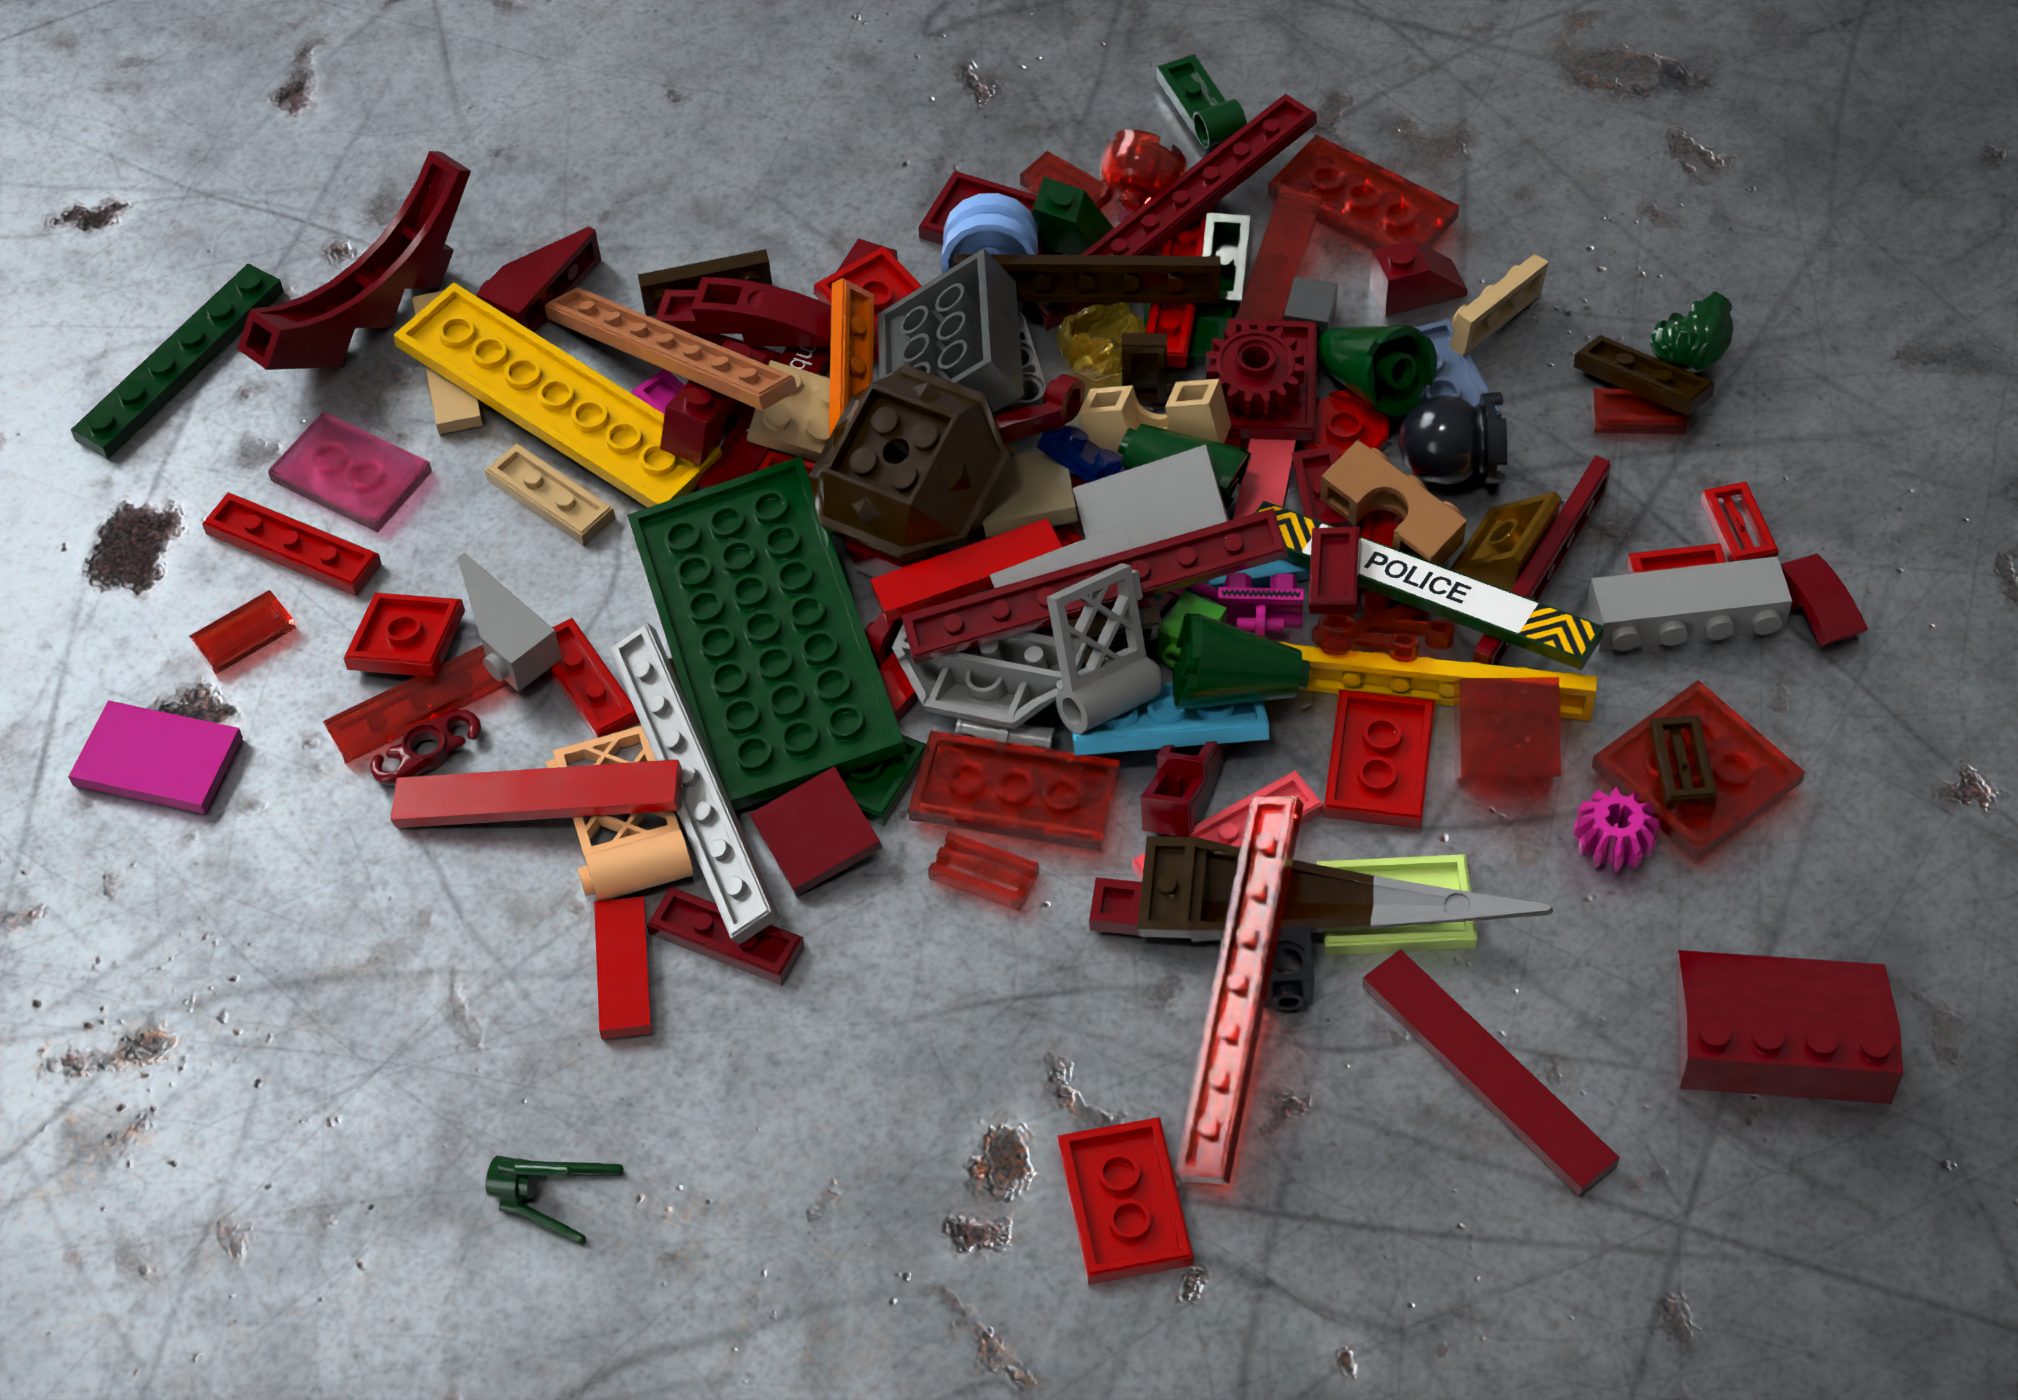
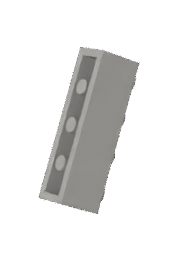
(1689, 603)

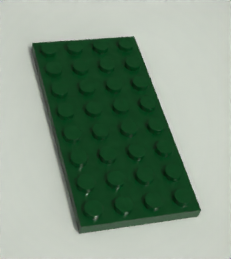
(765, 633)

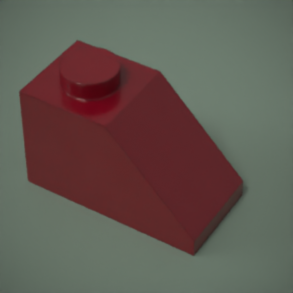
(1413, 277)

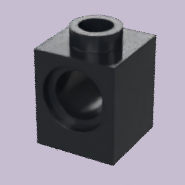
(1293, 953)

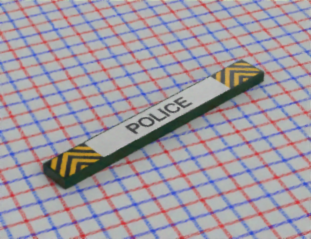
(1454, 595)

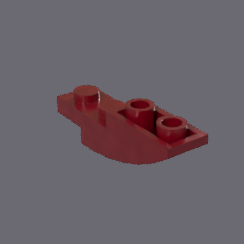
(756, 310)

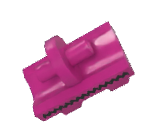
(1262, 608)

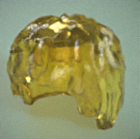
(1094, 339)

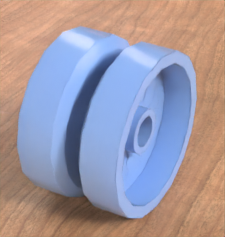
(990, 223)

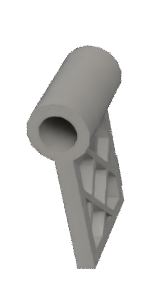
(1110, 683)

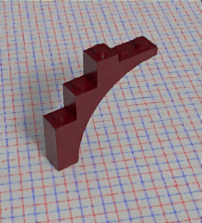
(367, 294)

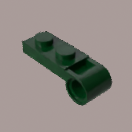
(1200, 101)

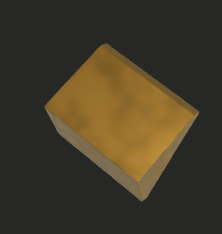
(1507, 540)

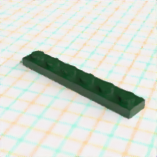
(175, 361)

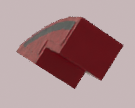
(1181, 787)

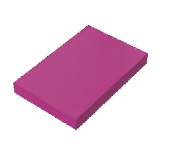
(156, 757)

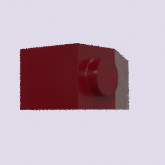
(539, 277)

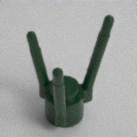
(519, 1178)

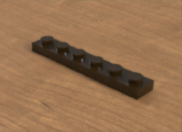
(1112, 278)

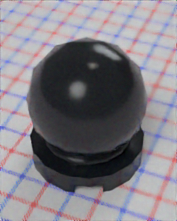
(1451, 440)

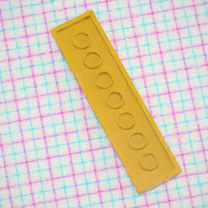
(549, 395)

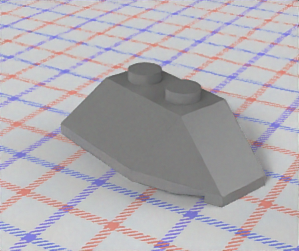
(991, 682)

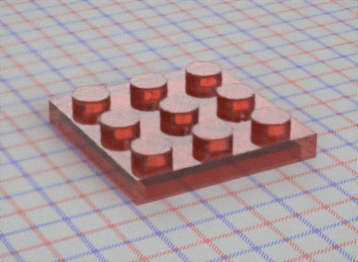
(1744, 765)

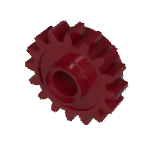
(1256, 368)

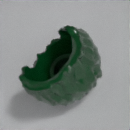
(1698, 338)

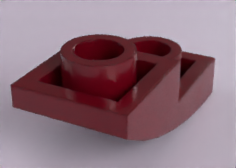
(1824, 600)

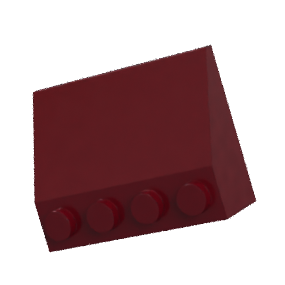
(1787, 1027)

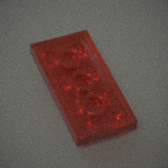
(1364, 197)
(1014, 790)

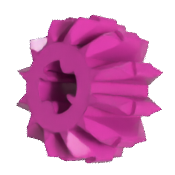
(1616, 829)

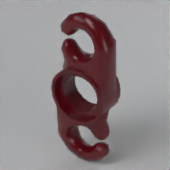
(437, 730)

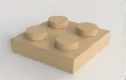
(797, 422)

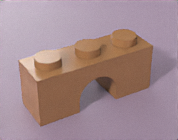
(1368, 482)

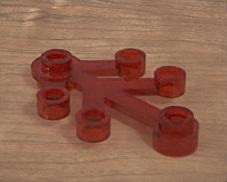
(1341, 633)

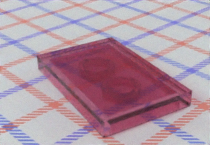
(350, 471)

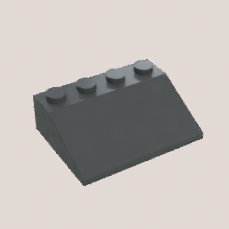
(959, 330)

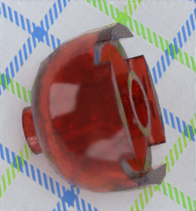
(1138, 167)

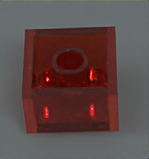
(1507, 727)

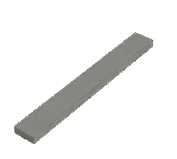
(703, 800)

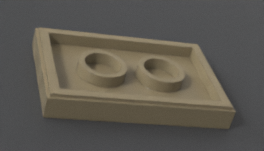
(1032, 492)

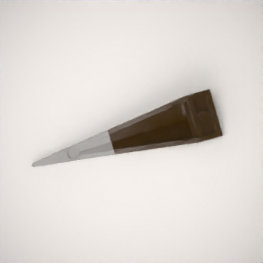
(1192, 881)

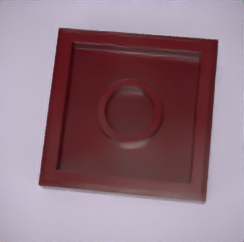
(815, 831)

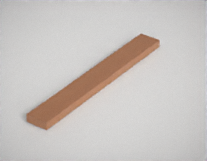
(671, 348)

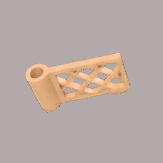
(635, 856)

